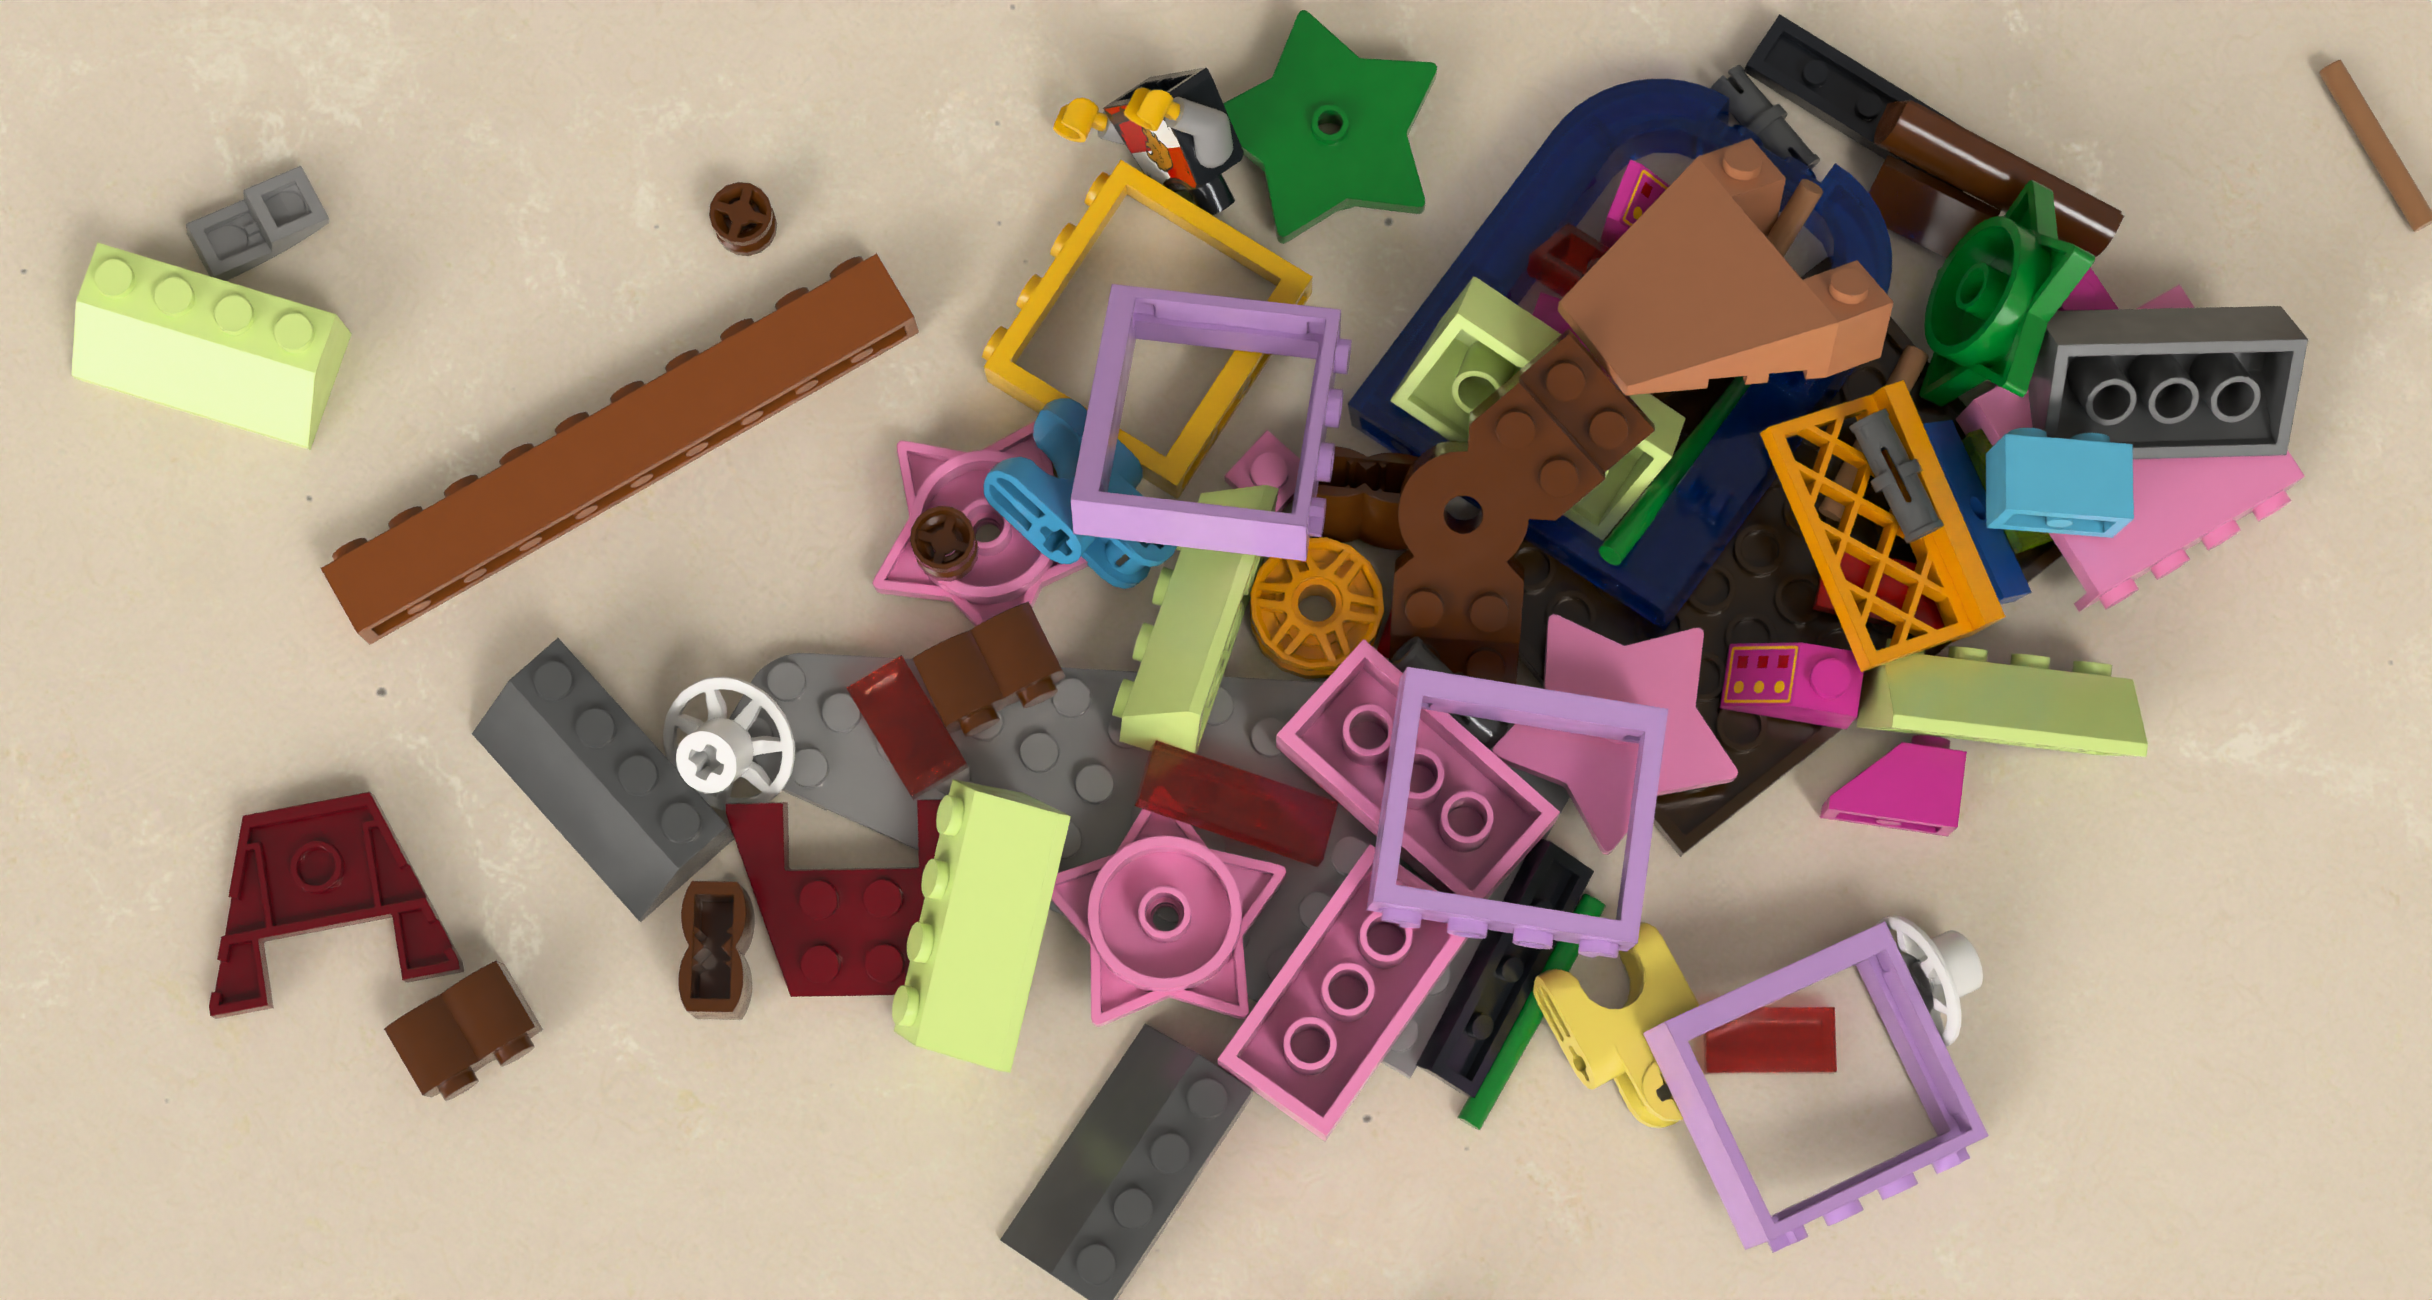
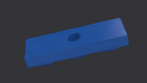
(1970, 496)

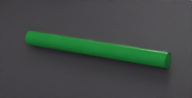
(1649, 503)
(1562, 958)

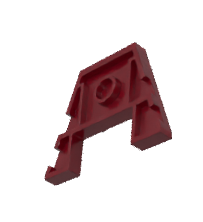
(315, 873)
(832, 926)

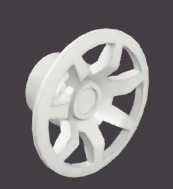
(722, 748)
(1941, 969)

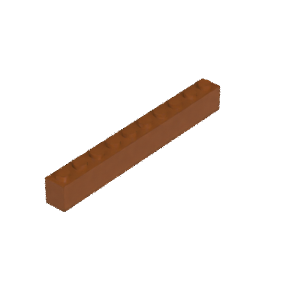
(620, 448)

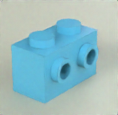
(2059, 484)

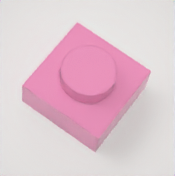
(1267, 464)

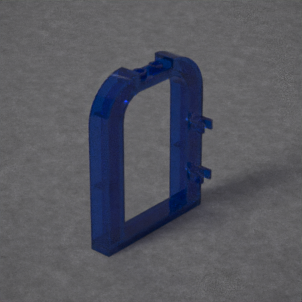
(1561, 188)

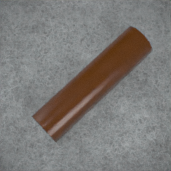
(1991, 172)

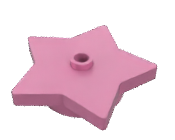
(1007, 568)
(1602, 770)
(1195, 962)

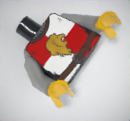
(1171, 129)

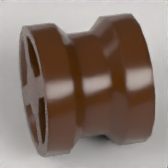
(737, 207)

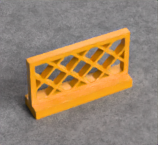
(1946, 559)

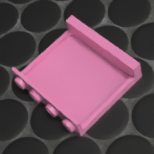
(2173, 498)

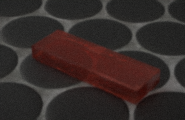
(1236, 803)

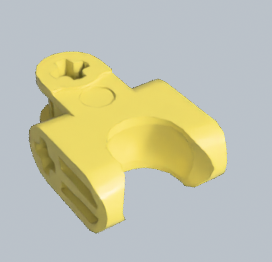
(1611, 1042)

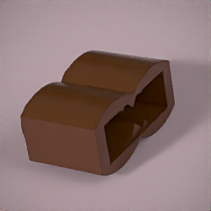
(1365, 498)
(990, 669)
(719, 931)
(464, 1031)

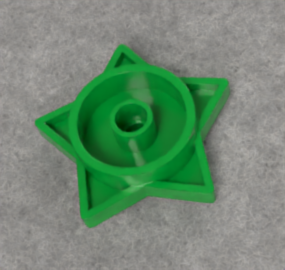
(1322, 173)
(1998, 298)

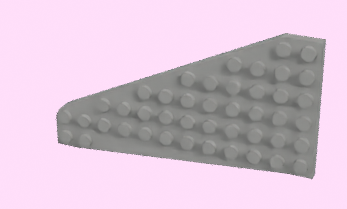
(1073, 761)

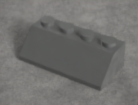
(2172, 379)
(600, 780)
(1127, 1166)

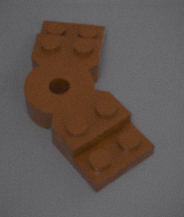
(1526, 457)

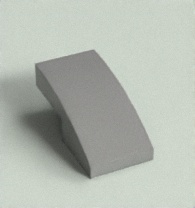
(259, 227)

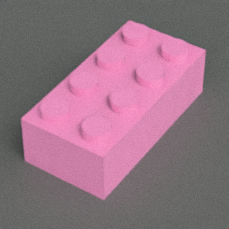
(1465, 806)
(1338, 1004)

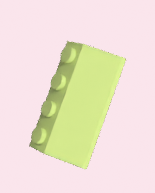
(206, 346)
(1477, 351)
(1192, 637)
(2005, 703)
(980, 924)

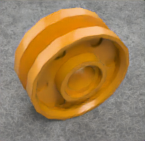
(1309, 646)

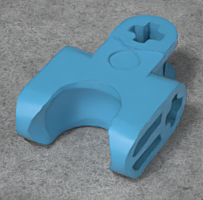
(1041, 503)

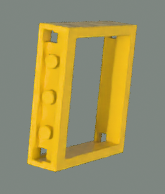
(1070, 248)

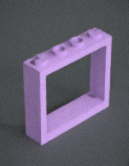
(1217, 324)
(1536, 708)
(1915, 1041)

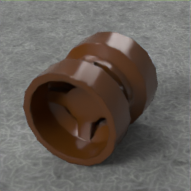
(944, 531)

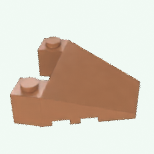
(1710, 297)

